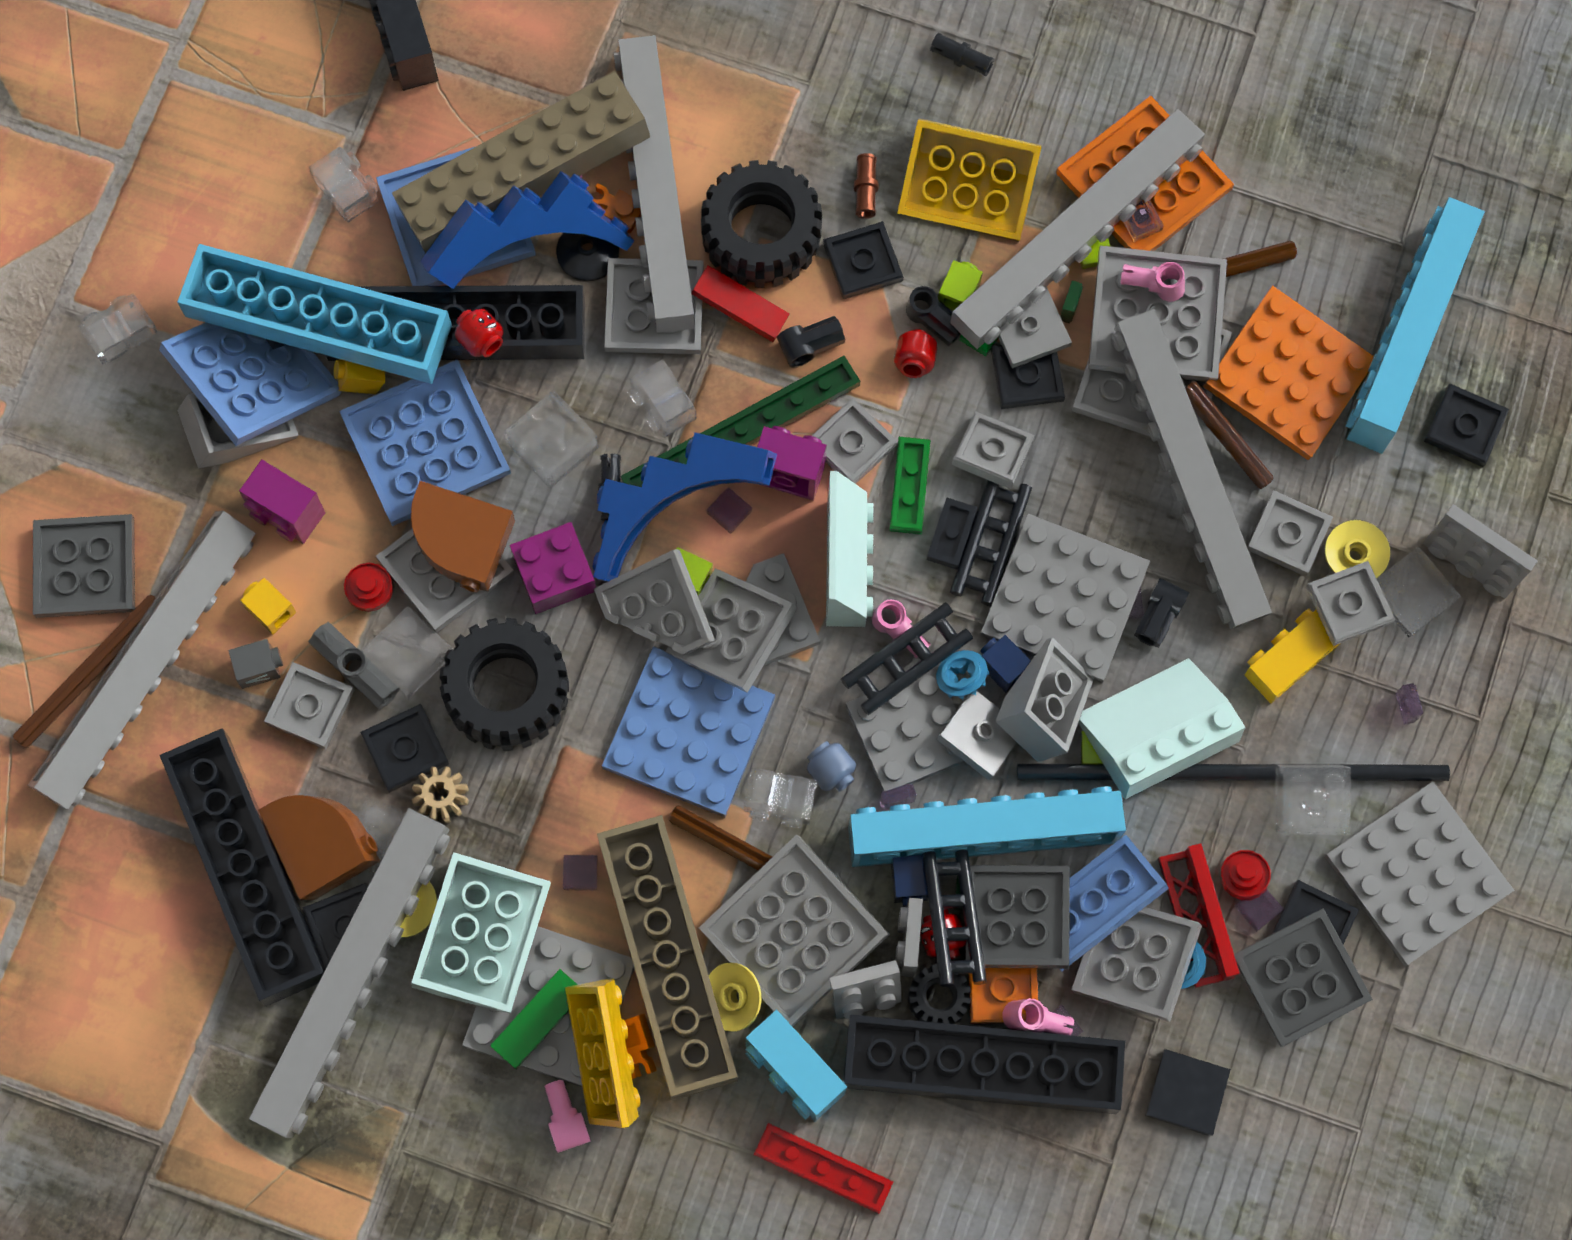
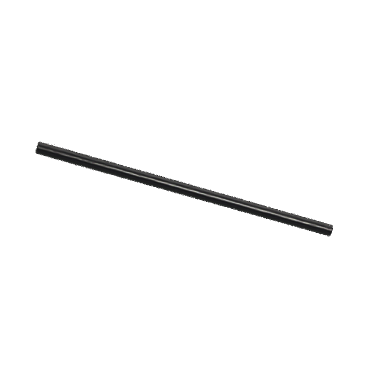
(1238, 772)

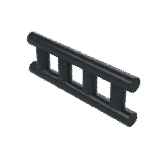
(998, 558)
(901, 678)
(942, 934)

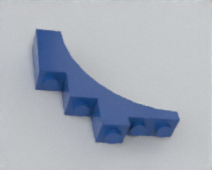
(478, 231)
(664, 481)

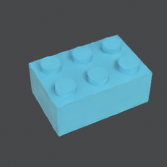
(794, 1067)

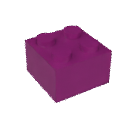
(798, 461)
(281, 502)
(553, 567)

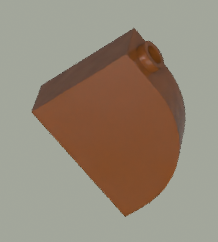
(460, 534)
(318, 842)

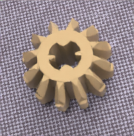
(452, 788)

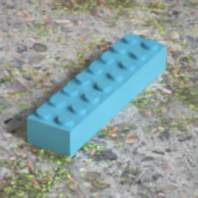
(315, 313)
(1413, 324)
(988, 826)

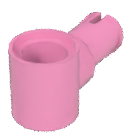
(1154, 279)
(901, 625)
(1037, 1019)
(566, 1124)

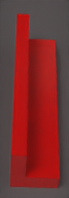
(1209, 907)

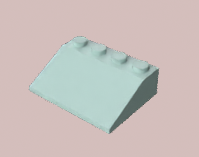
(847, 553)
(1160, 727)
(480, 933)

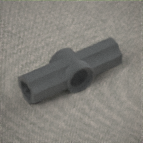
(367, 678)

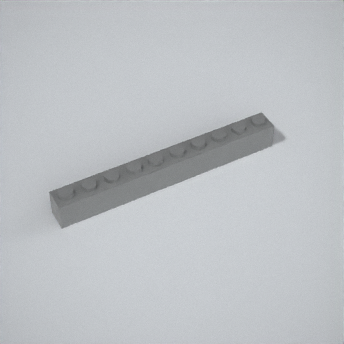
(656, 191)
(1077, 229)
(1191, 469)
(142, 660)
(350, 974)

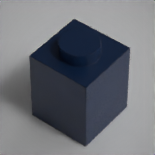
(1004, 661)
(908, 879)

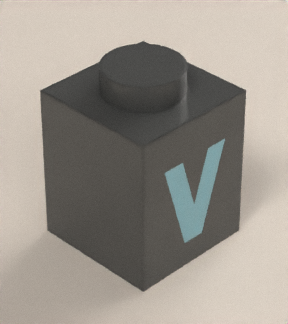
(255, 663)

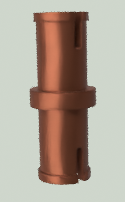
(866, 186)

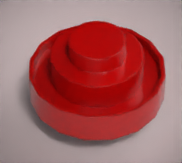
(368, 587)
(1245, 875)

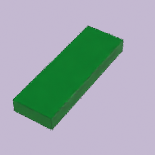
(910, 485)
(534, 1021)

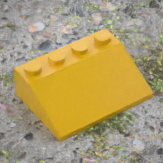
(969, 179)
(603, 1053)

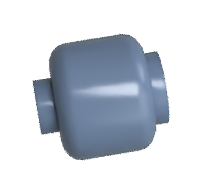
(831, 766)

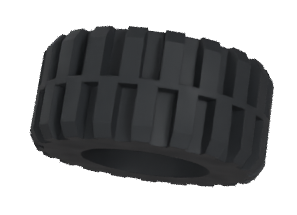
(766, 186)
(494, 643)

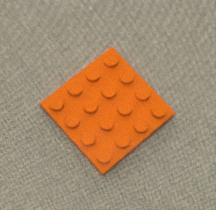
(1176, 202)
(1290, 373)

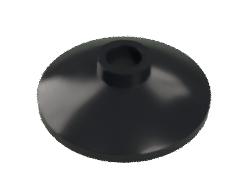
(584, 264)

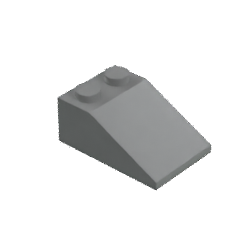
(213, 446)
(1046, 702)

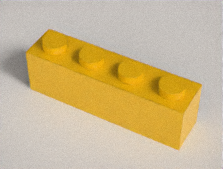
(1290, 657)

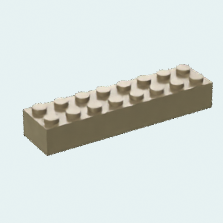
(564, 137)
(667, 958)

